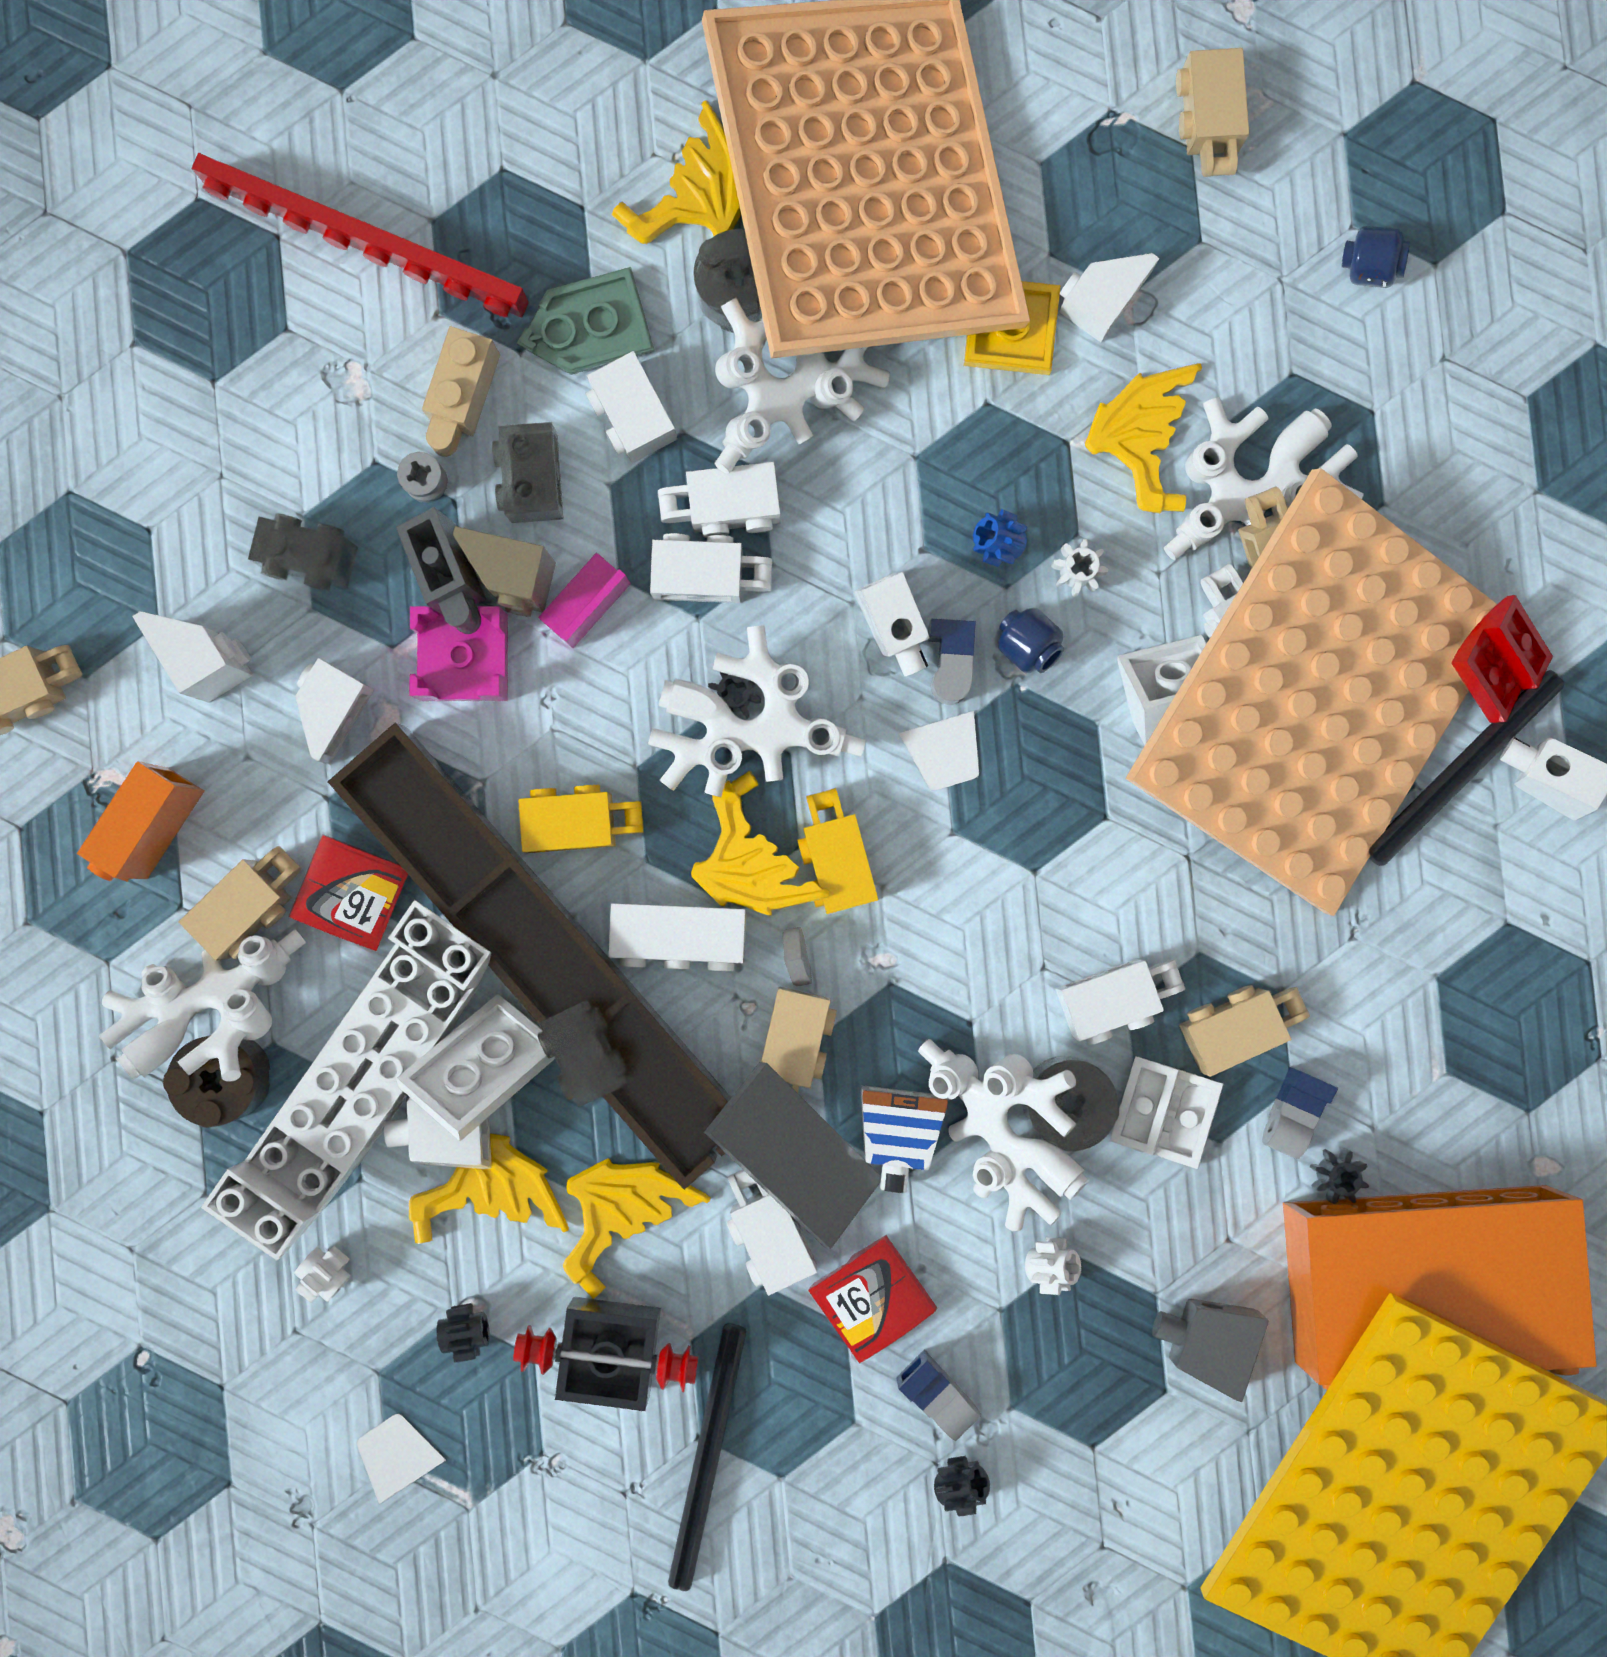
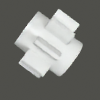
(1077, 556)
(1053, 1266)
(322, 1274)

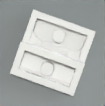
(1166, 1112)

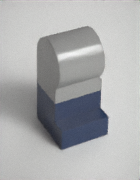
(955, 661)
(1297, 1112)
(938, 1395)

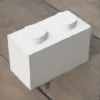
(631, 407)

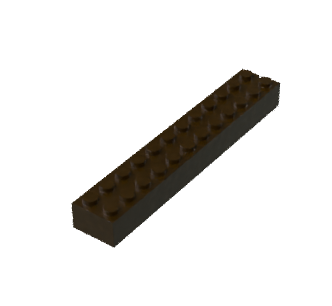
(532, 940)

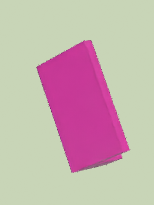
(584, 600)

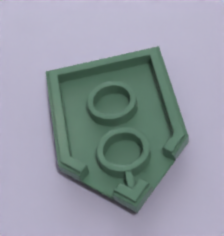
(589, 323)

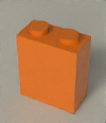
(139, 823)

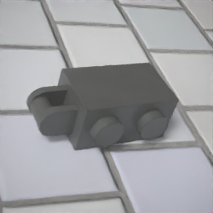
(442, 569)

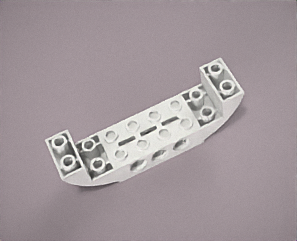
(351, 1084)

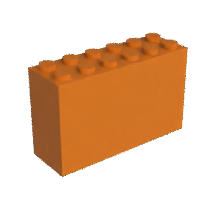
(1481, 1258)

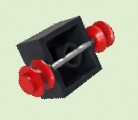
(607, 1354)

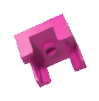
(460, 664)

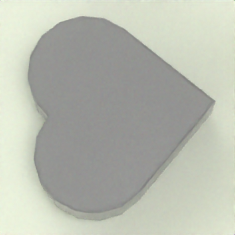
(796, 957)

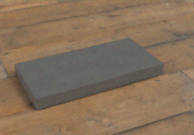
(794, 1155)

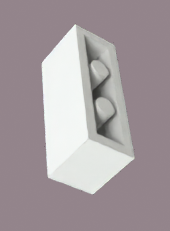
(677, 935)

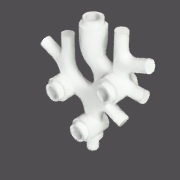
(783, 398)
(1231, 489)
(768, 734)
(175, 1005)
(1010, 1155)

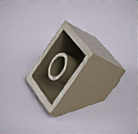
(510, 569)

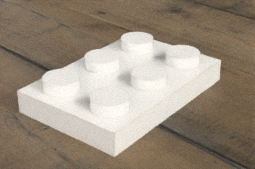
(476, 1067)

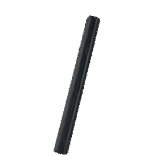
(1463, 769)
(707, 1457)

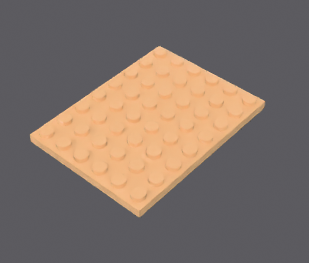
(863, 173)
(1316, 695)

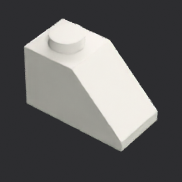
(1104, 292)
(328, 707)

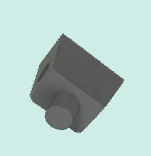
(1214, 1343)

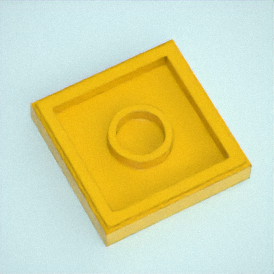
(1023, 348)

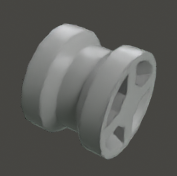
(428, 485)

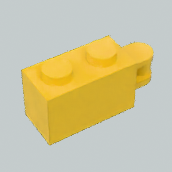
(574, 820)
(837, 856)

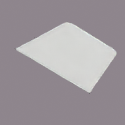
(945, 750)
(396, 1456)

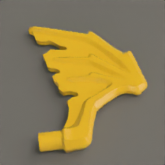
(702, 187)
(1138, 425)
(746, 868)
(502, 1188)
(619, 1201)

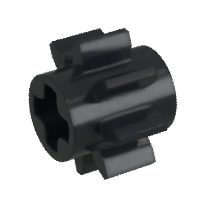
(739, 682)
(1351, 1178)
(463, 1332)
(961, 1486)

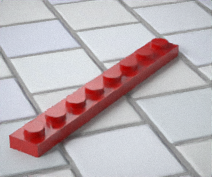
(346, 231)

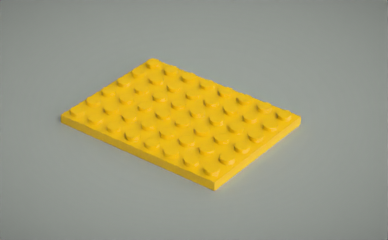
(1412, 1495)

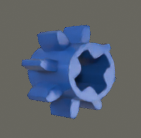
(999, 538)

